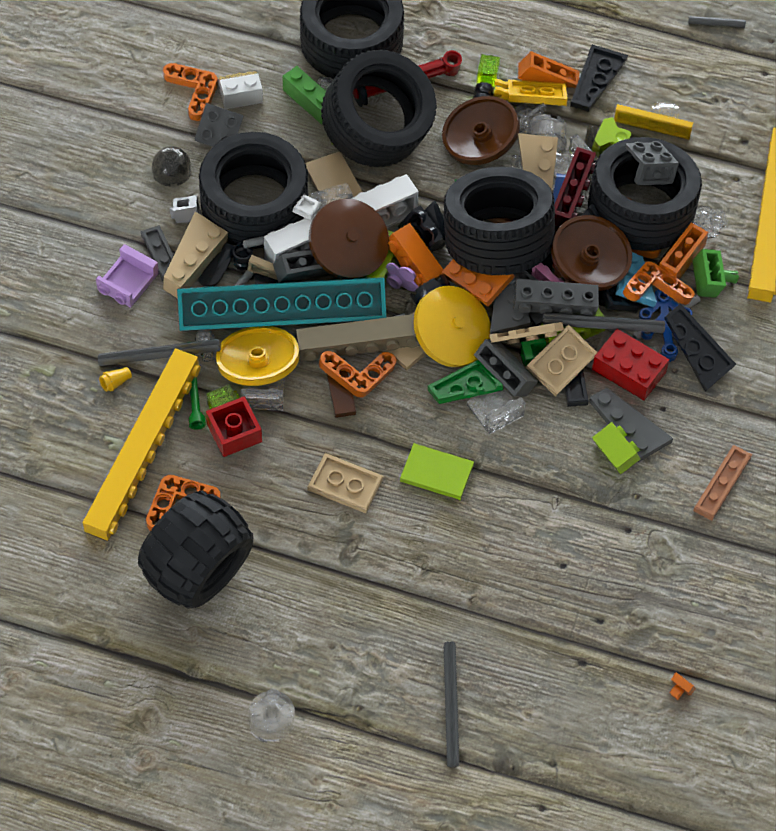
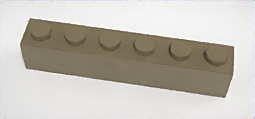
(357, 337)

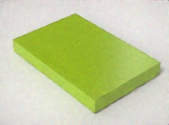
(437, 471)

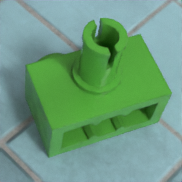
(710, 274)

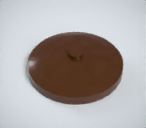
(480, 130)
(348, 239)
(591, 252)

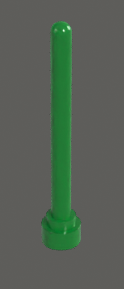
(196, 418)

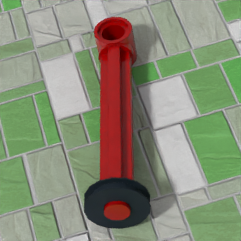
(431, 69)

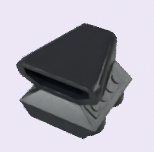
(428, 225)

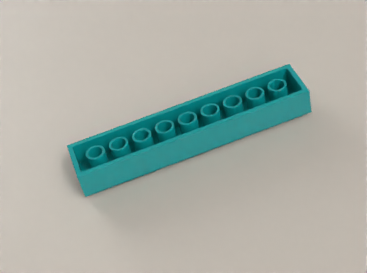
(281, 303)

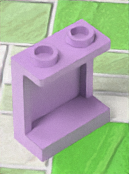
(128, 276)

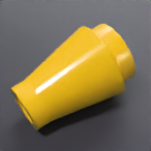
(113, 379)

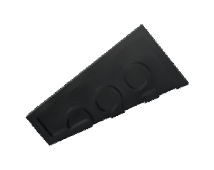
(596, 75)
(700, 349)

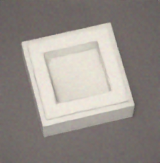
(306, 207)

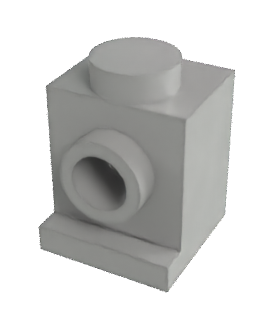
(184, 209)

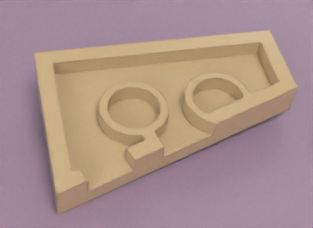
(530, 333)

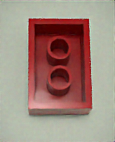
(630, 364)

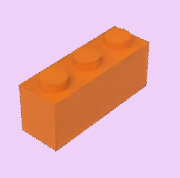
(684, 250)
(414, 254)

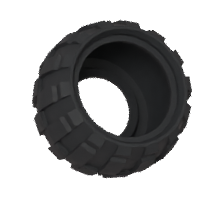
(195, 549)

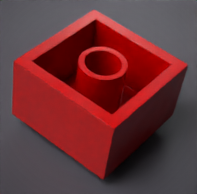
(234, 426)

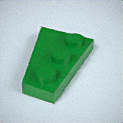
(465, 383)

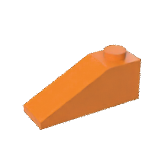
(542, 69)

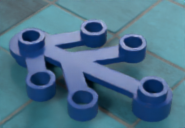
(664, 305)

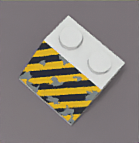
(240, 89)

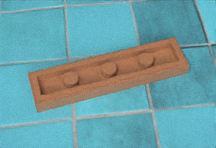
(722, 482)

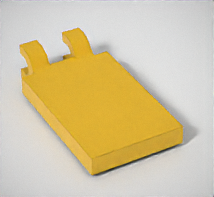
(531, 92)

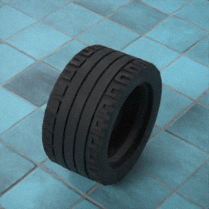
(329, 52)
(397, 77)
(251, 155)
(645, 225)
(499, 246)

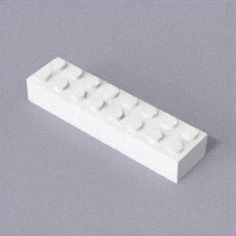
(391, 200)

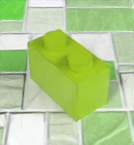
(616, 448)

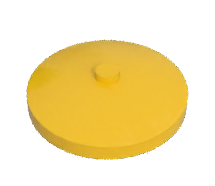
(451, 325)
(257, 355)

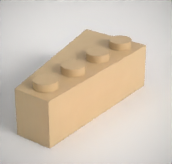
(538, 155)
(195, 252)

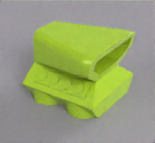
(608, 135)

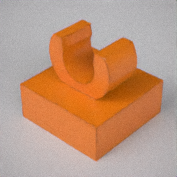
(681, 686)

